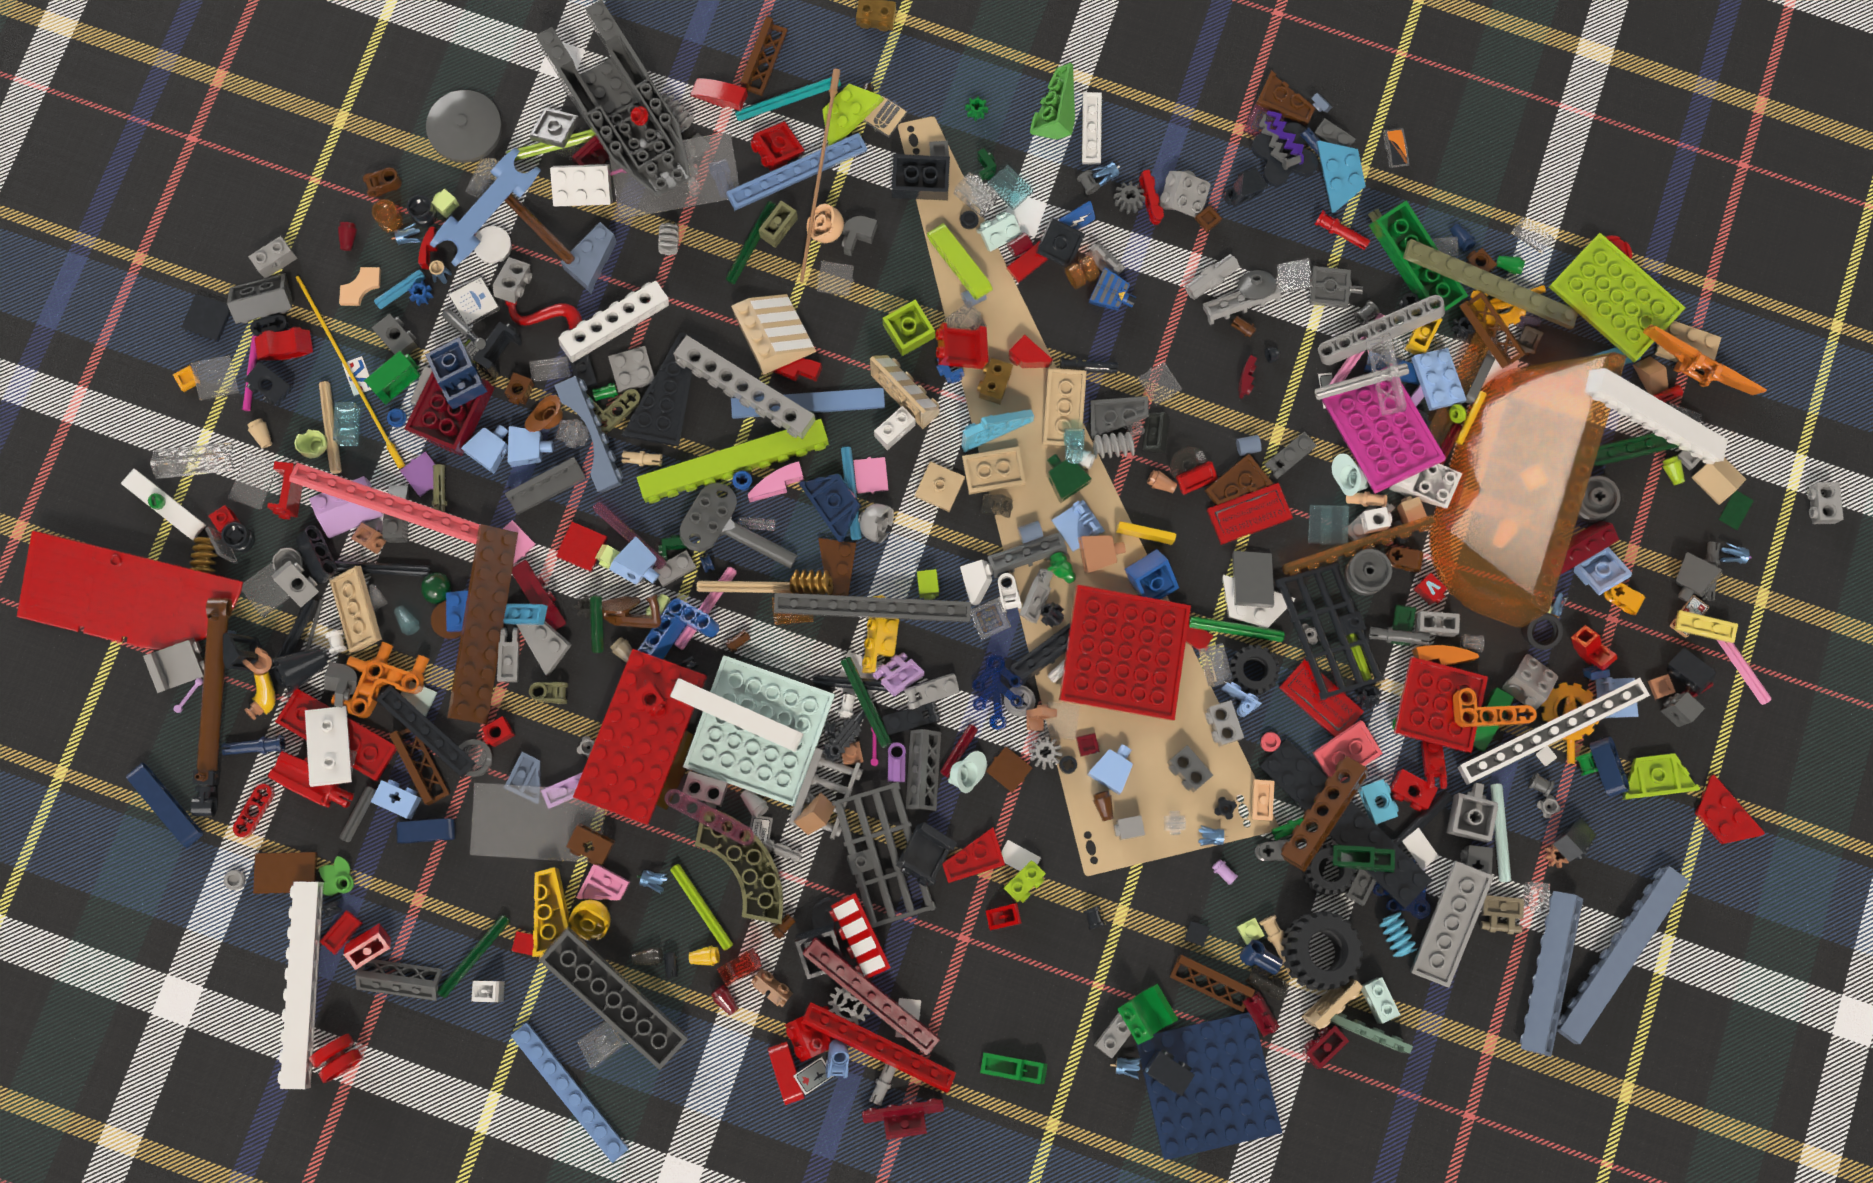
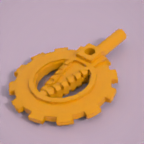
(1510, 317)
(1550, 711)

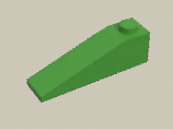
(1058, 107)

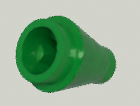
(1511, 264)

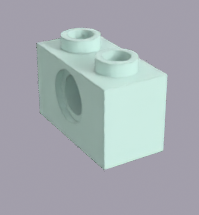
(1380, 1000)

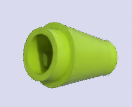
(1674, 469)

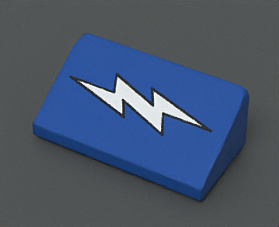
(1079, 217)

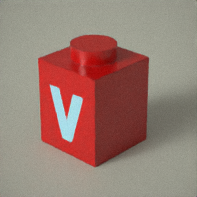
(1430, 589)

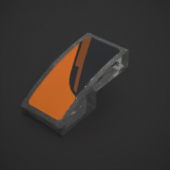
(1396, 147)

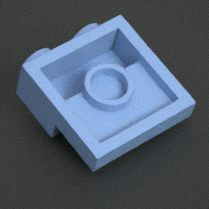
(1602, 571)

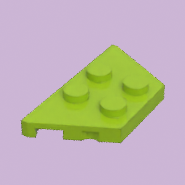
(849, 110)
(1658, 777)

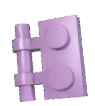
(902, 677)

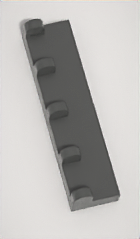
(1027, 554)

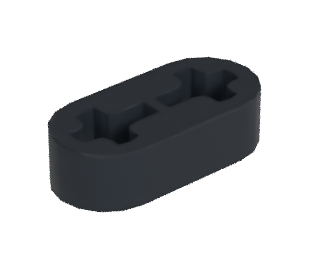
(270, 324)

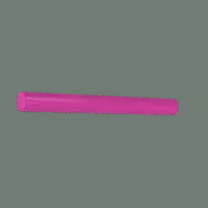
(252, 363)

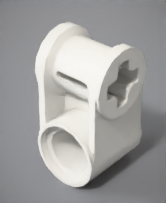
(1009, 594)

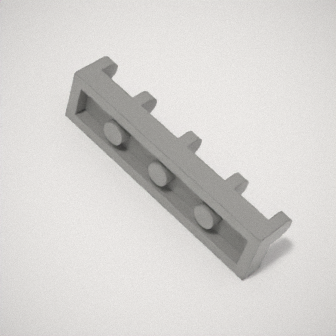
(1234, 303)

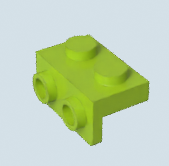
(1021, 884)

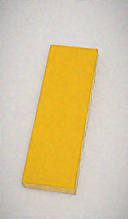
(1145, 533)

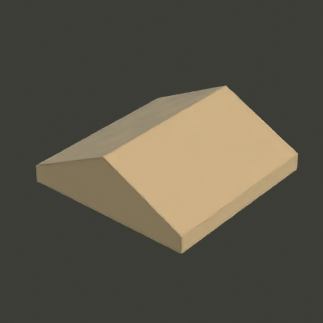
(1719, 480)

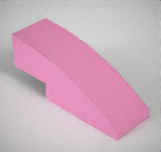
(775, 482)

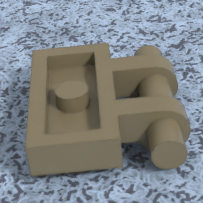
(1502, 907)

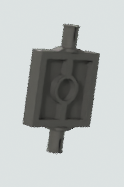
(1331, 287)

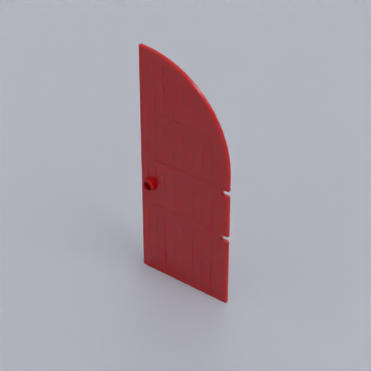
(117, 593)

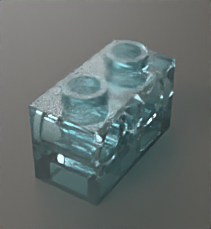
(346, 424)

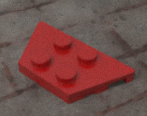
(1725, 815)

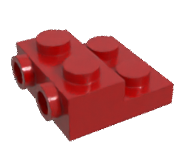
(776, 146)

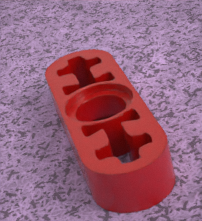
(245, 812)

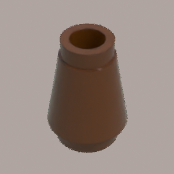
(1103, 804)

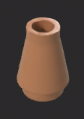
(1161, 481)

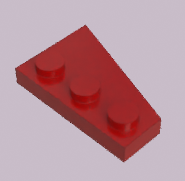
(975, 858)

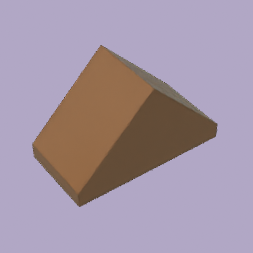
(1652, 375)
(815, 815)

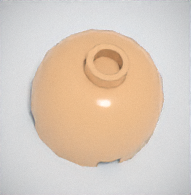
(827, 224)

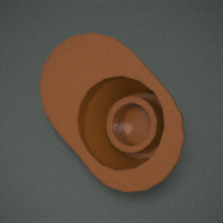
(545, 415)

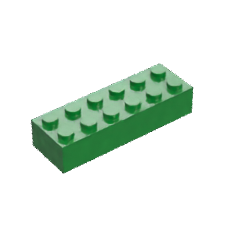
(1393, 233)

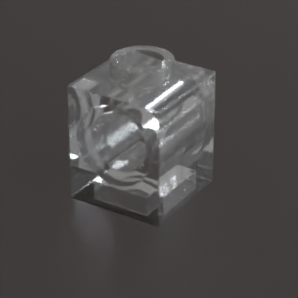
(1542, 889)

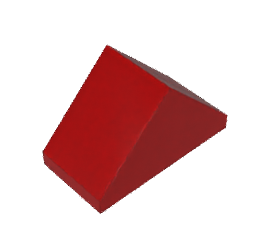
(1003, 916)

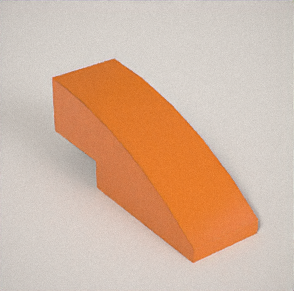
(1444, 654)

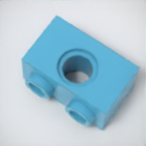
(1368, 795)

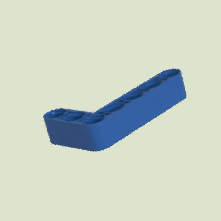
(673, 621)

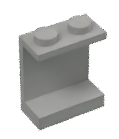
(175, 665)

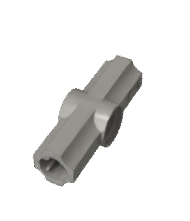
(1212, 276)

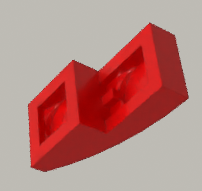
(424, 253)

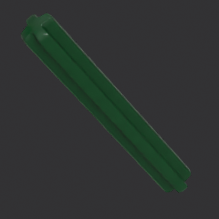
(749, 245)
(866, 702)
(473, 956)

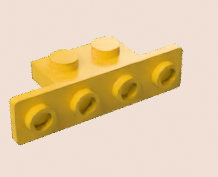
(879, 641)

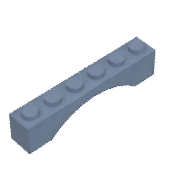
(604, 471)

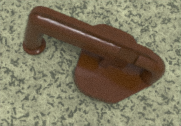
(617, 612)

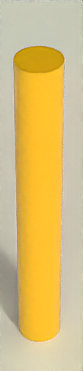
(1470, 418)

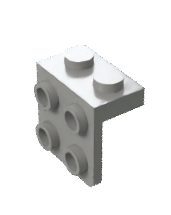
(1184, 193)
(1531, 682)

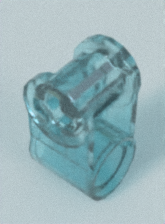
(1074, 445)

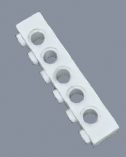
(610, 330)

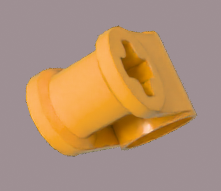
(1626, 598)

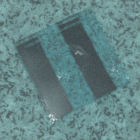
(1328, 524)

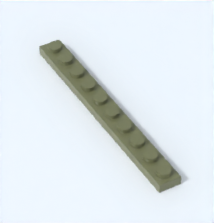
(1490, 284)

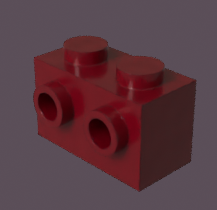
(1324, 1046)

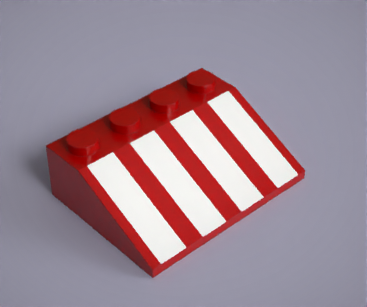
(859, 936)

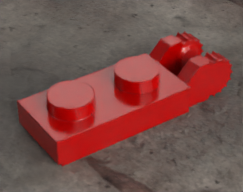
(1152, 199)
(1434, 764)

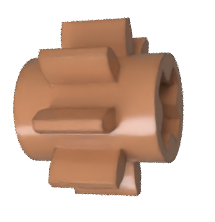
(1550, 856)

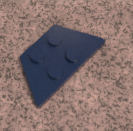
(833, 502)

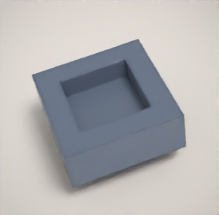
(1320, 103)

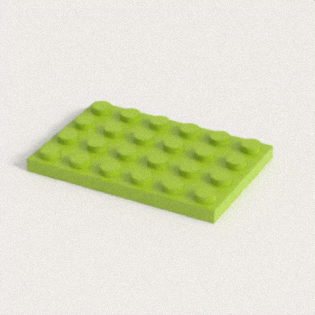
(1616, 296)

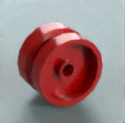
(336, 1059)

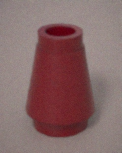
(346, 235)
(724, 999)

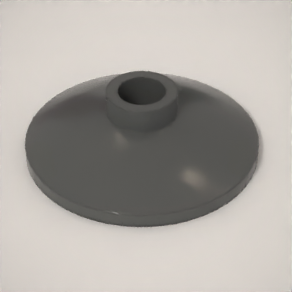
(1256, 284)

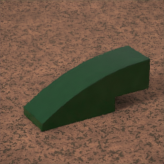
(1364, 858)

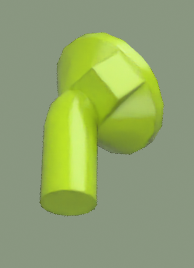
(1457, 413)

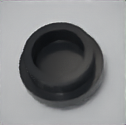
(969, 220)

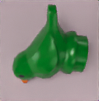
(1061, 567)

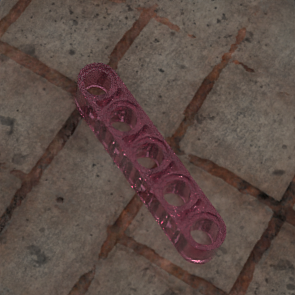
(701, 812)

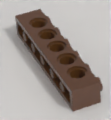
(1302, 857)

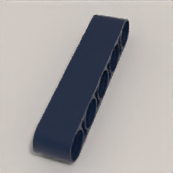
(164, 805)

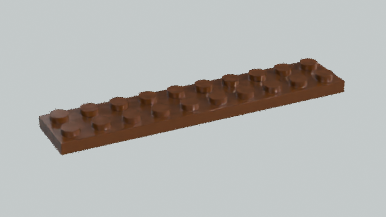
(482, 624)

